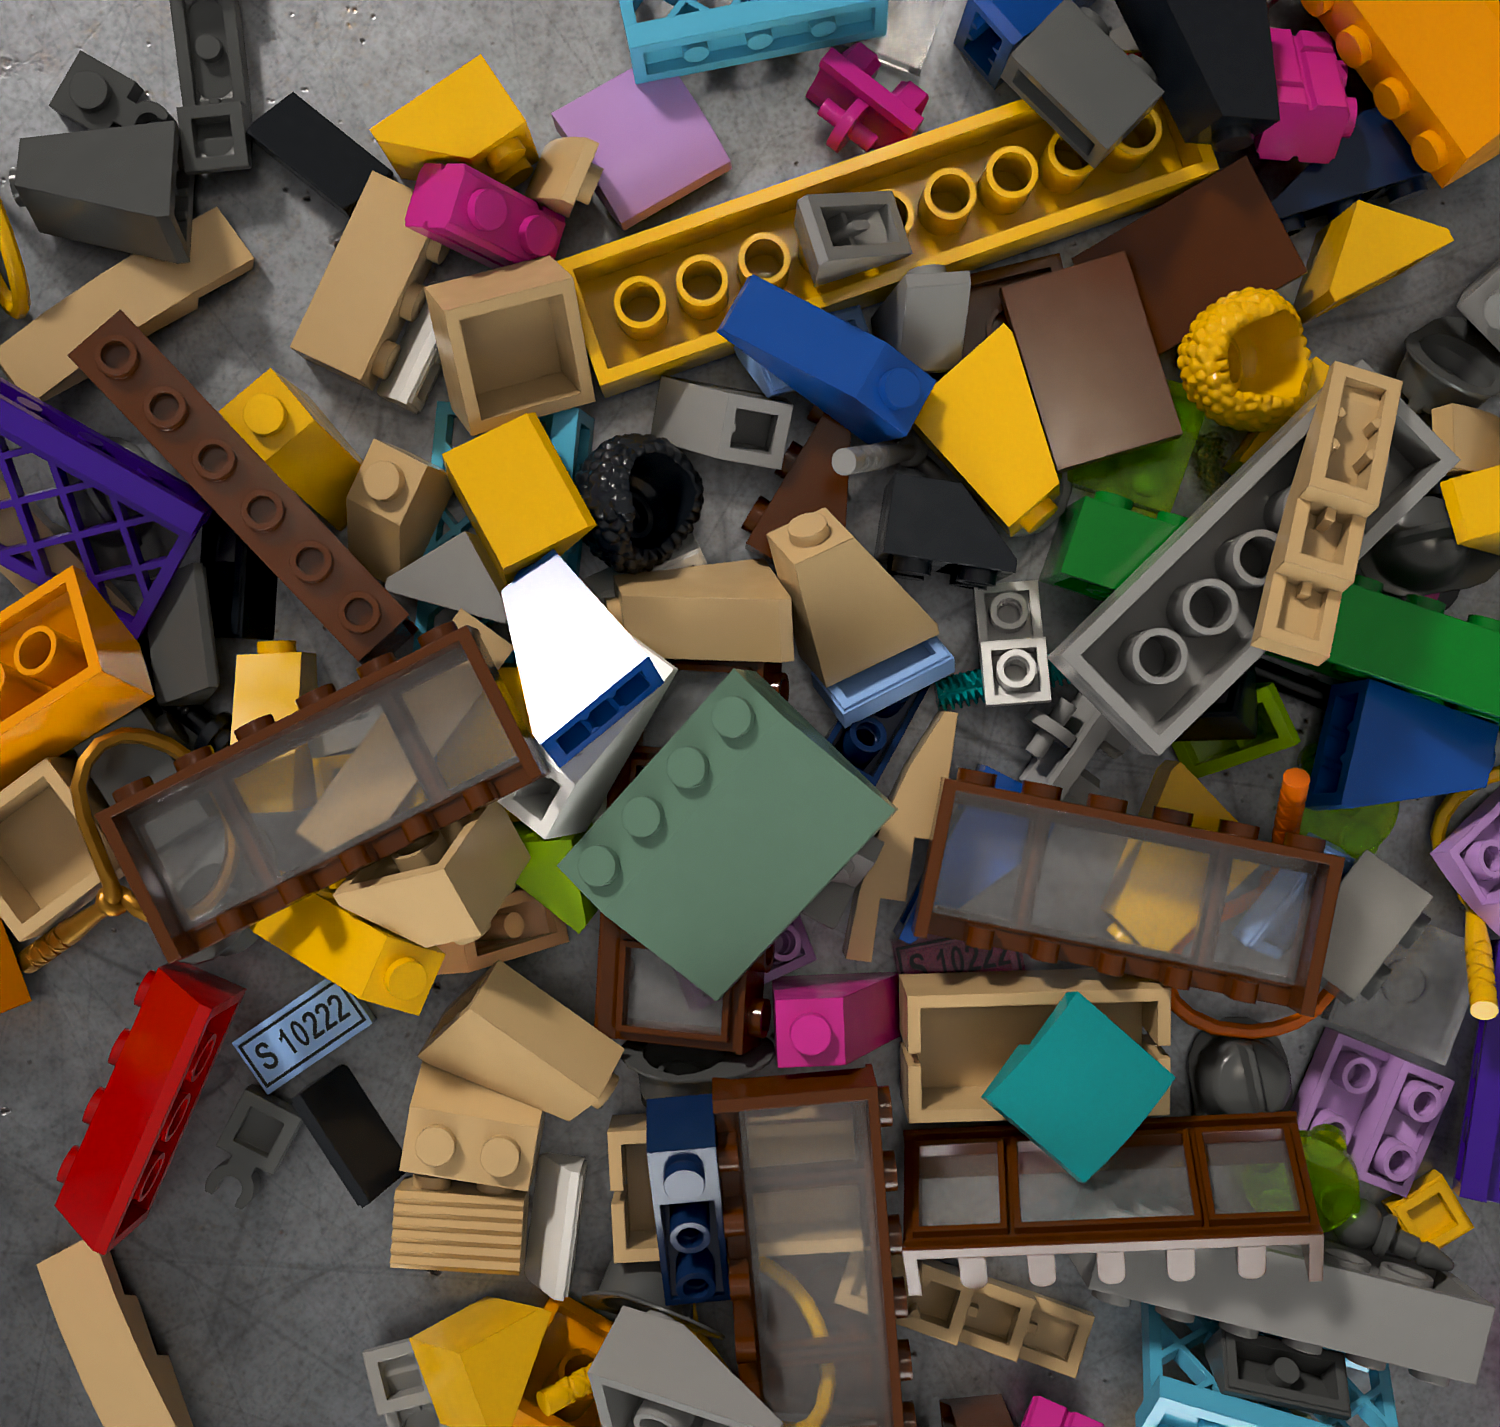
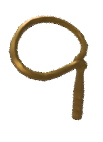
(112, 897)

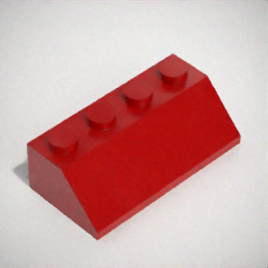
(146, 1102)

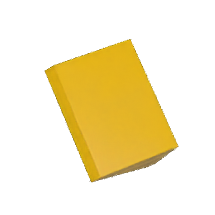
(1361, 252)
(517, 494)
(480, 1361)

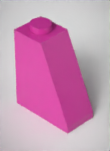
(833, 1017)

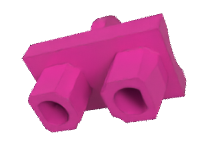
(860, 105)

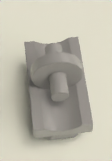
(1066, 745)

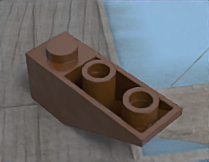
(806, 485)

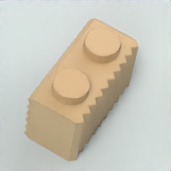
(458, 1226)

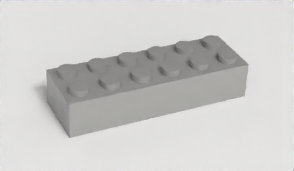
(1190, 610)
(1363, 1307)

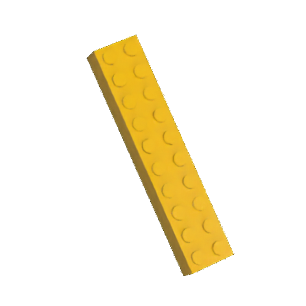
(964, 202)

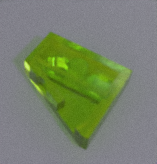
(1151, 474)

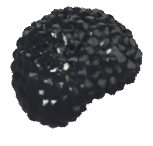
(641, 500)

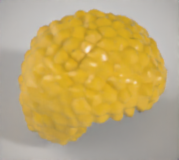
(1246, 360)

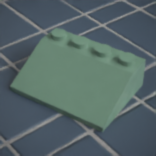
(727, 834)

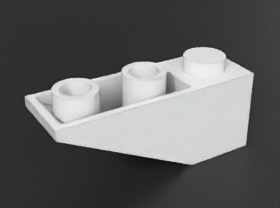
(573, 794)

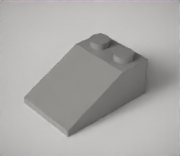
(666, 1377)

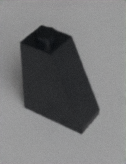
(1211, 64)

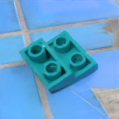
(1078, 1087)

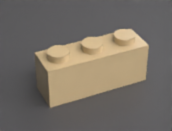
(369, 288)

